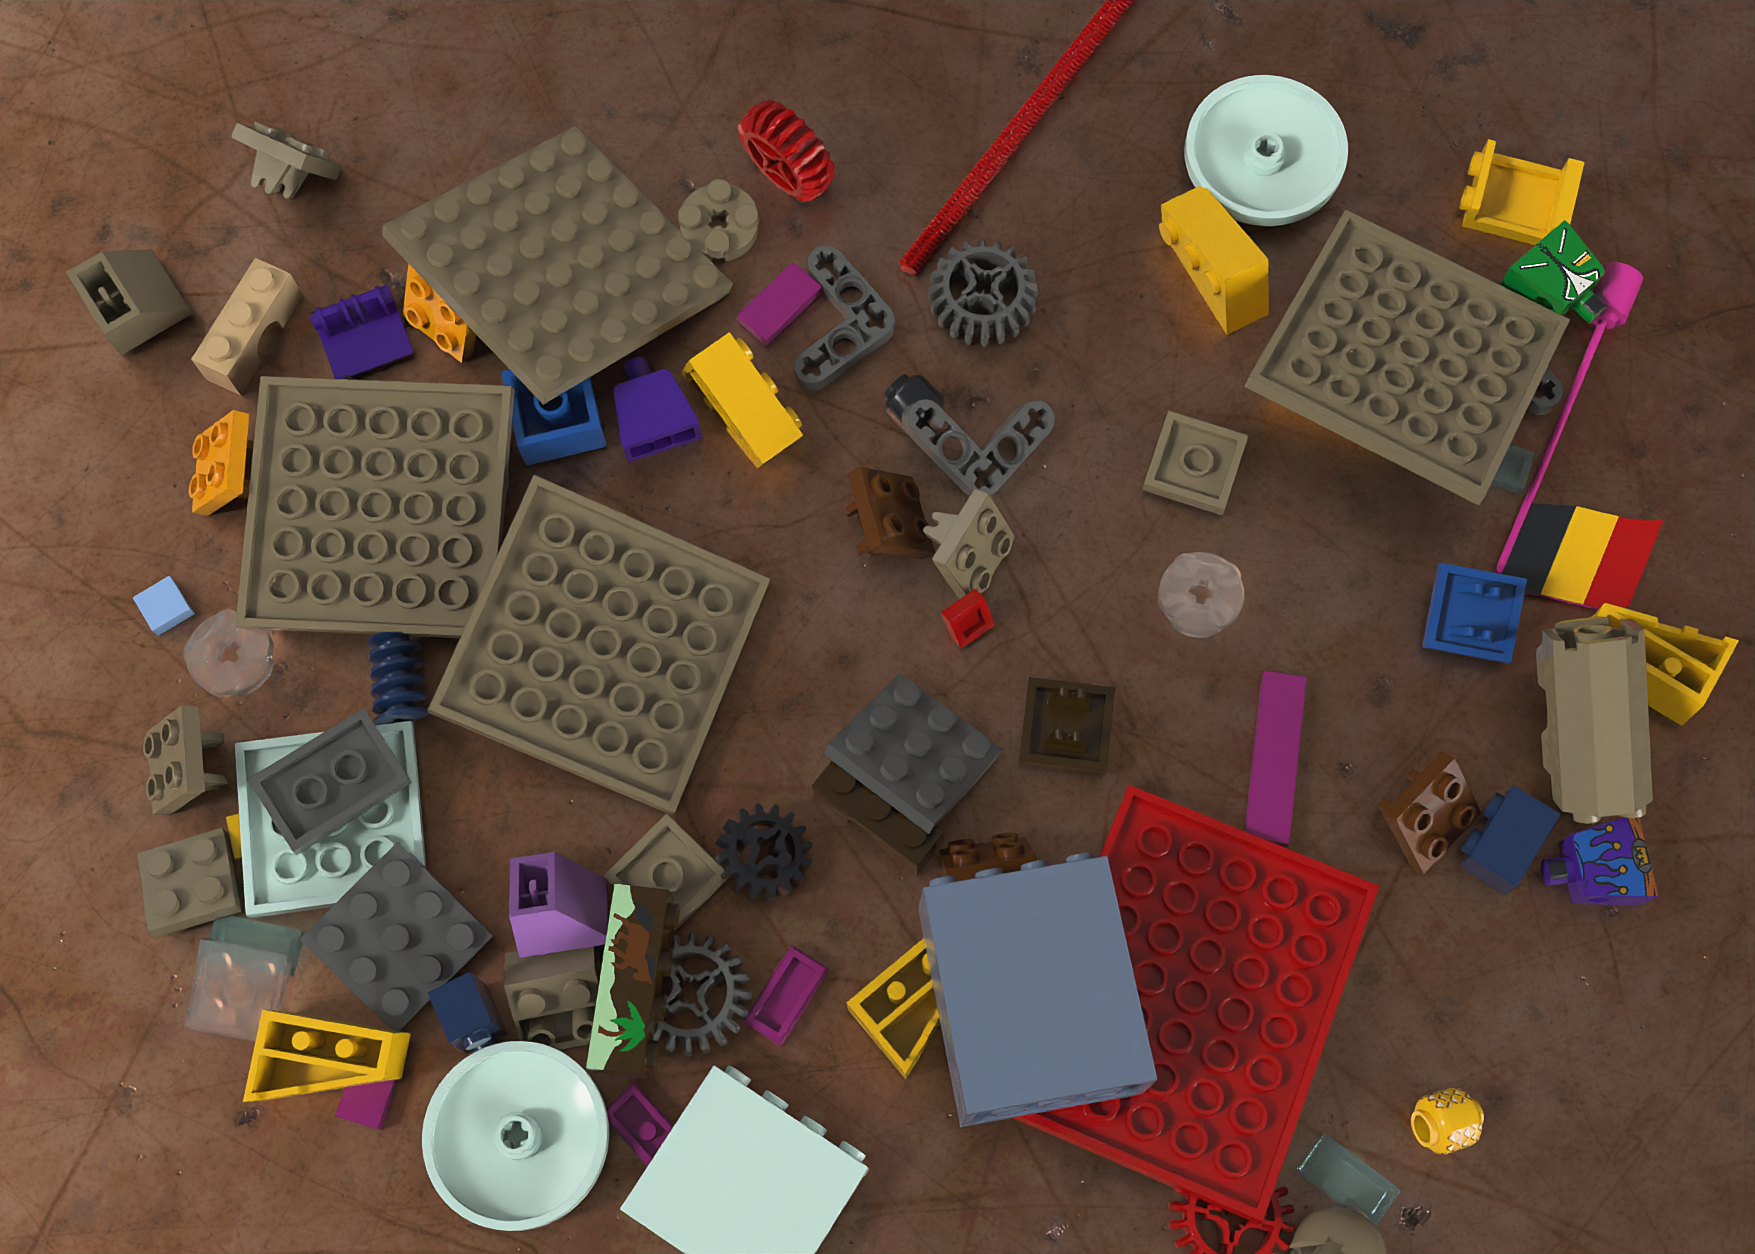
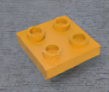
(436, 319)
(221, 463)

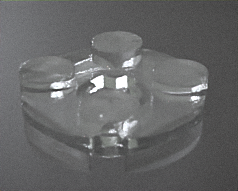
(1215, 613)
(230, 678)

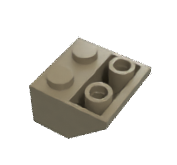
(128, 296)
(553, 996)

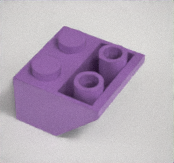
(556, 905)

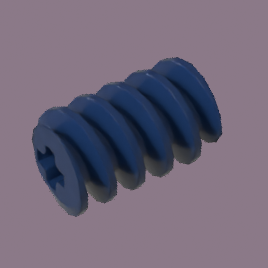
(395, 678)

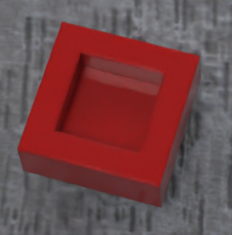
(968, 618)

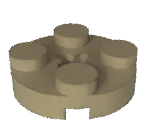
(715, 200)

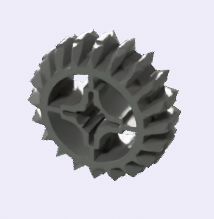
(983, 270)
(708, 983)

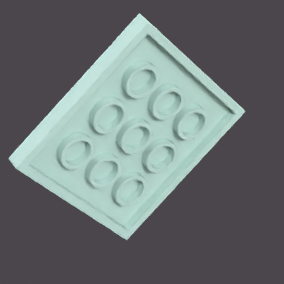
(319, 876)

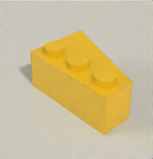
(1218, 258)
(744, 399)
(1678, 662)
(900, 1009)
(320, 1054)

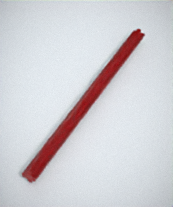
(1012, 135)

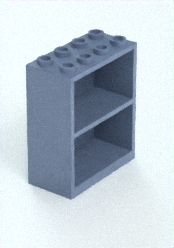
(1035, 989)

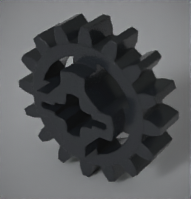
(778, 860)

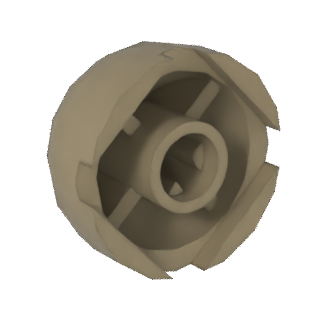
(1337, 1232)

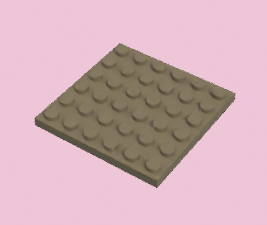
(557, 262)
(1409, 356)
(373, 505)
(600, 645)

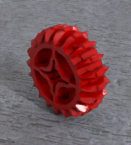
(786, 150)
(1228, 1240)

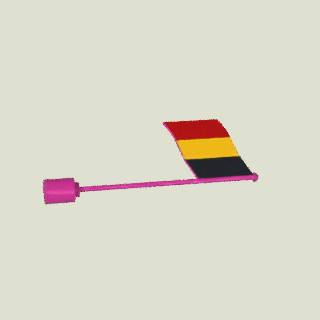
(1575, 550)

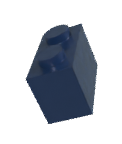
(1508, 839)
(467, 1013)

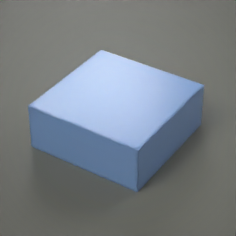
(163, 605)

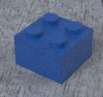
(560, 426)

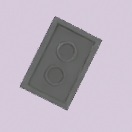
(329, 781)

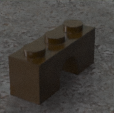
(893, 830)

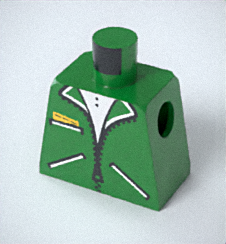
(1559, 274)

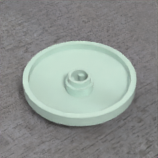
(1267, 149)
(515, 1136)

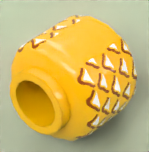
(1447, 1120)

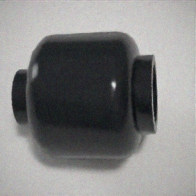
(906, 391)

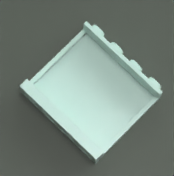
(744, 1175)

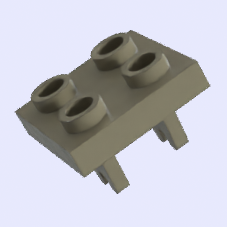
(283, 158)
(970, 543)
(177, 761)

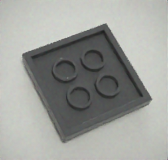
(913, 752)
(396, 937)

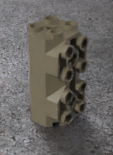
(1596, 718)

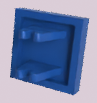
(1474, 613)

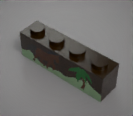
(632, 982)

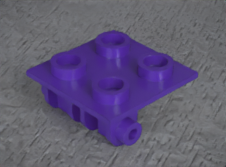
(362, 332)

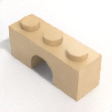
(230, 347)

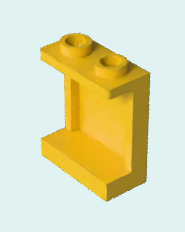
(1518, 196)

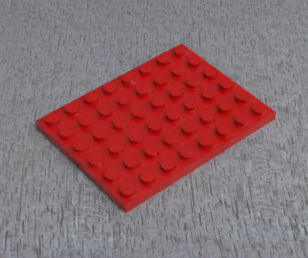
(1237, 989)

